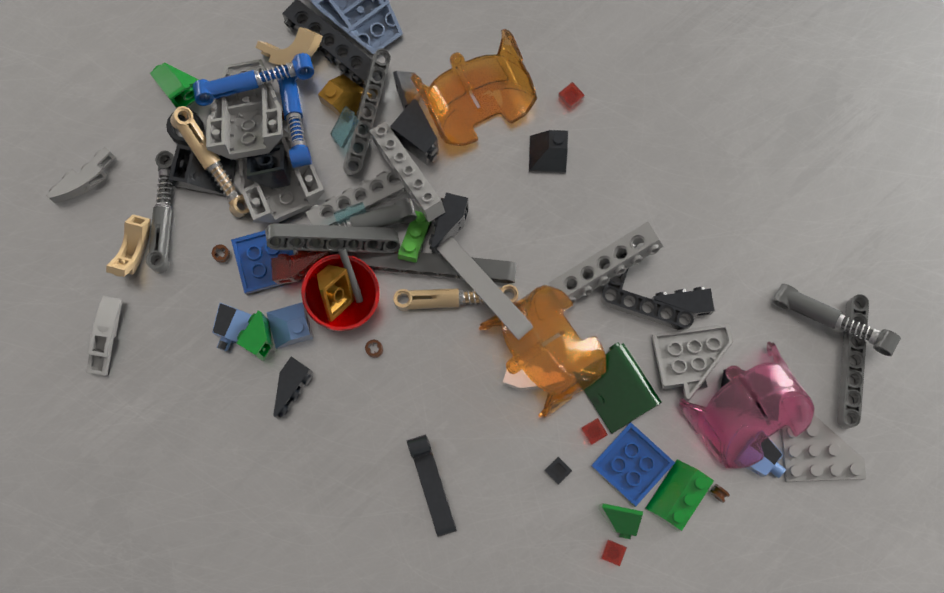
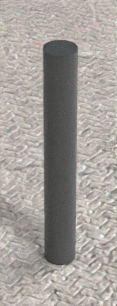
(354, 285)

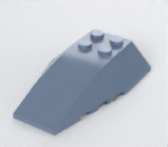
(366, 21)

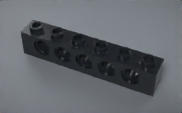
(299, 11)

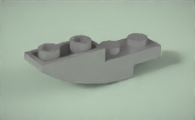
(76, 183)
(102, 335)

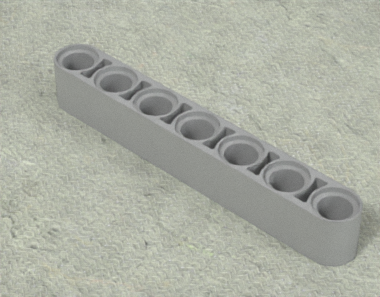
(485, 288)

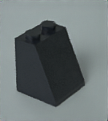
(416, 133)

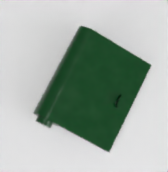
(623, 389)

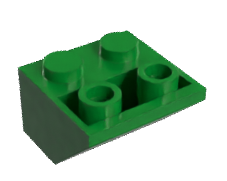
(257, 336)

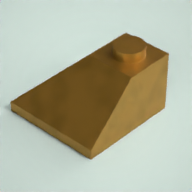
(340, 93)
(335, 290)

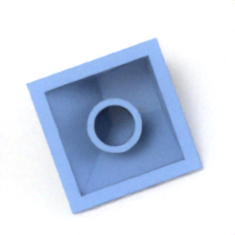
(289, 325)

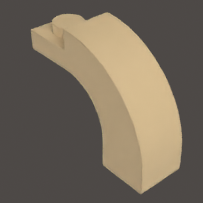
(305, 42)
(132, 248)

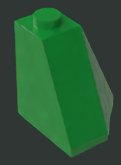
(175, 84)

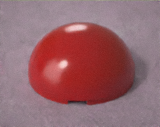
(356, 313)

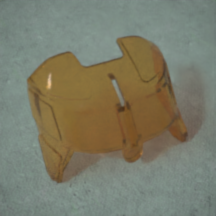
(496, 81)
(560, 366)

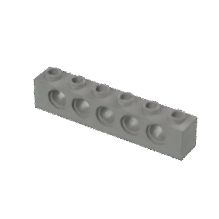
(407, 172)
(350, 195)
(609, 255)

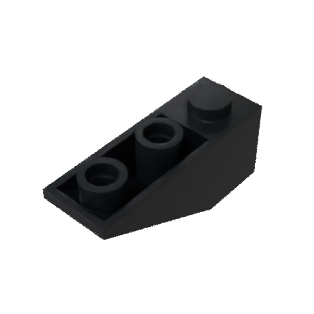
(697, 302)
(290, 381)

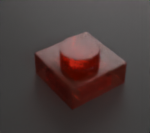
(571, 95)
(594, 431)
(613, 552)

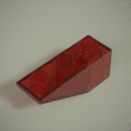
(293, 268)

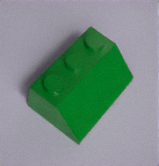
(679, 495)

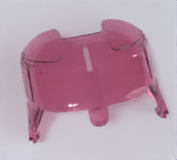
(733, 421)

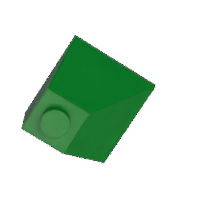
(622, 520)

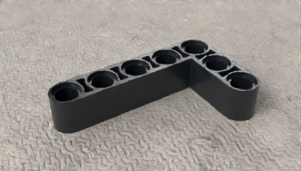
(639, 301)
(431, 485)

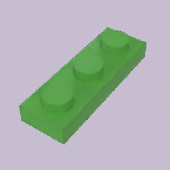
(414, 238)

